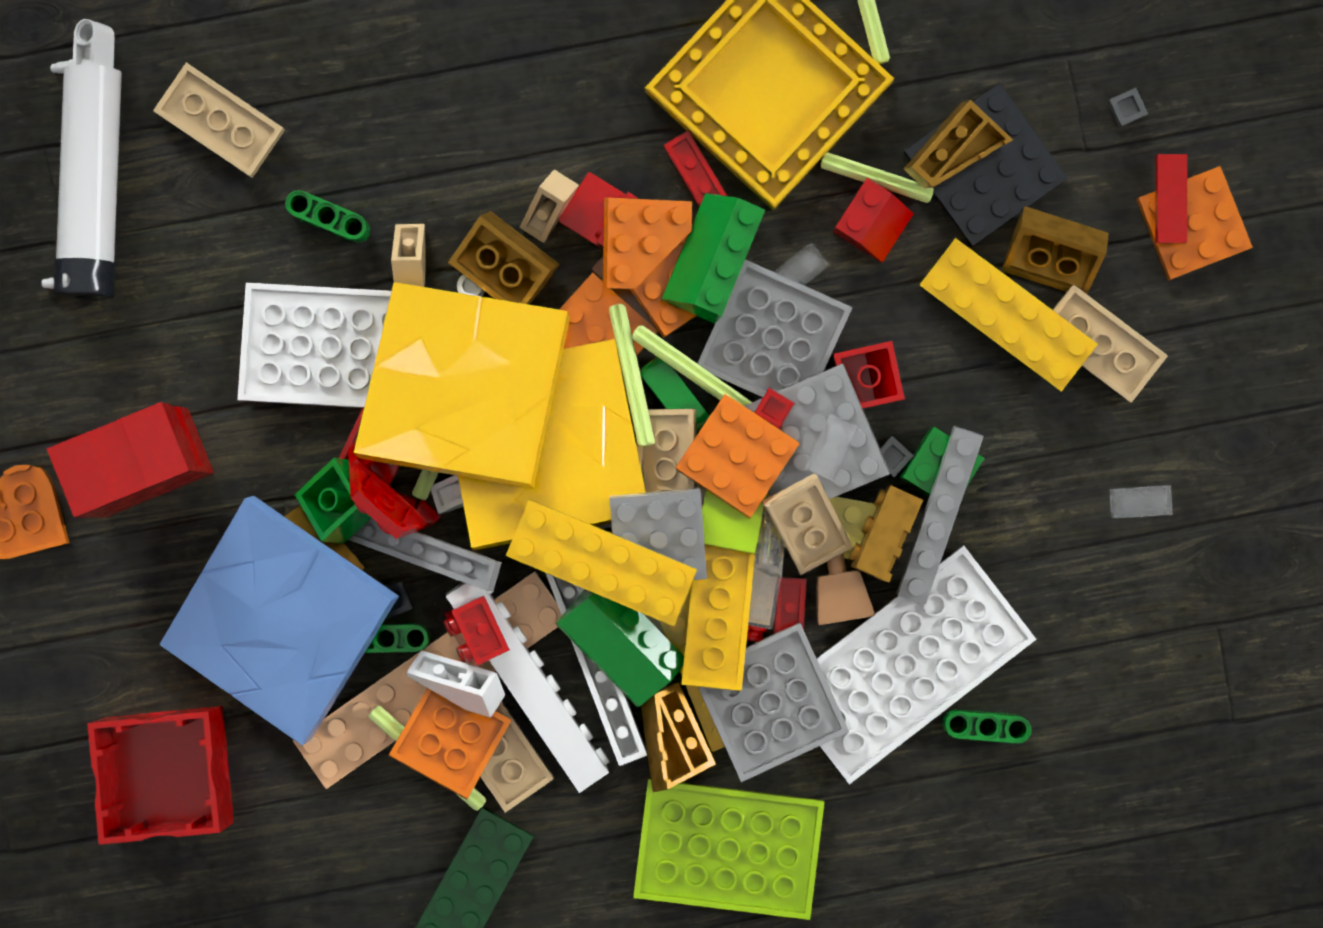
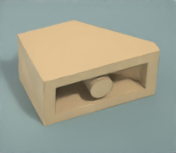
(548, 205)
(409, 254)

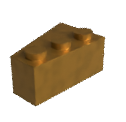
(955, 145)
(885, 532)
(673, 739)

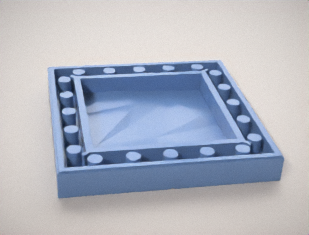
(278, 620)

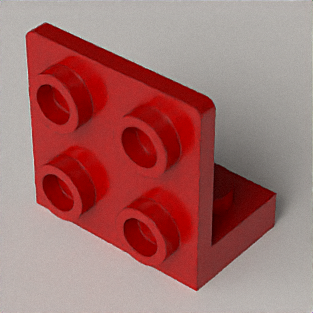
(586, 208)
(475, 632)

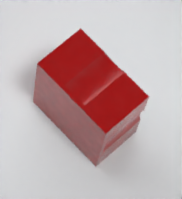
(130, 461)
(161, 774)

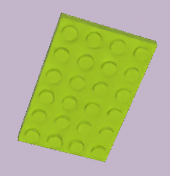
(729, 849)

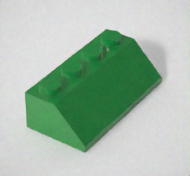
(713, 256)
(622, 645)

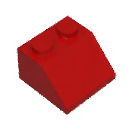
(873, 220)
(873, 373)

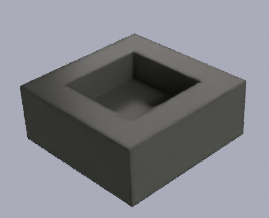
(1127, 107)
(895, 455)

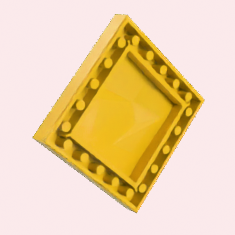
(769, 90)
(462, 385)
(583, 458)

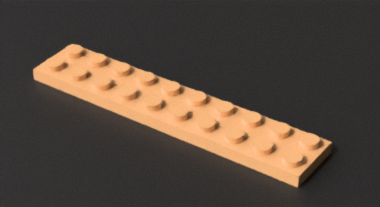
(351, 738)

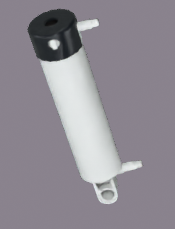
(88, 167)

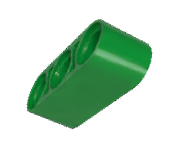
(317, 207)
(671, 389)
(402, 641)
(1000, 729)

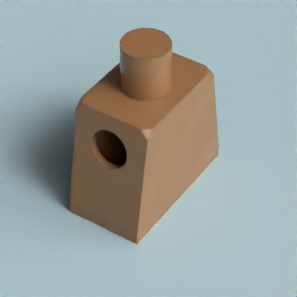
(841, 594)

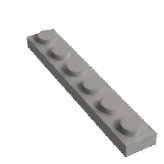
(939, 515)
(432, 555)

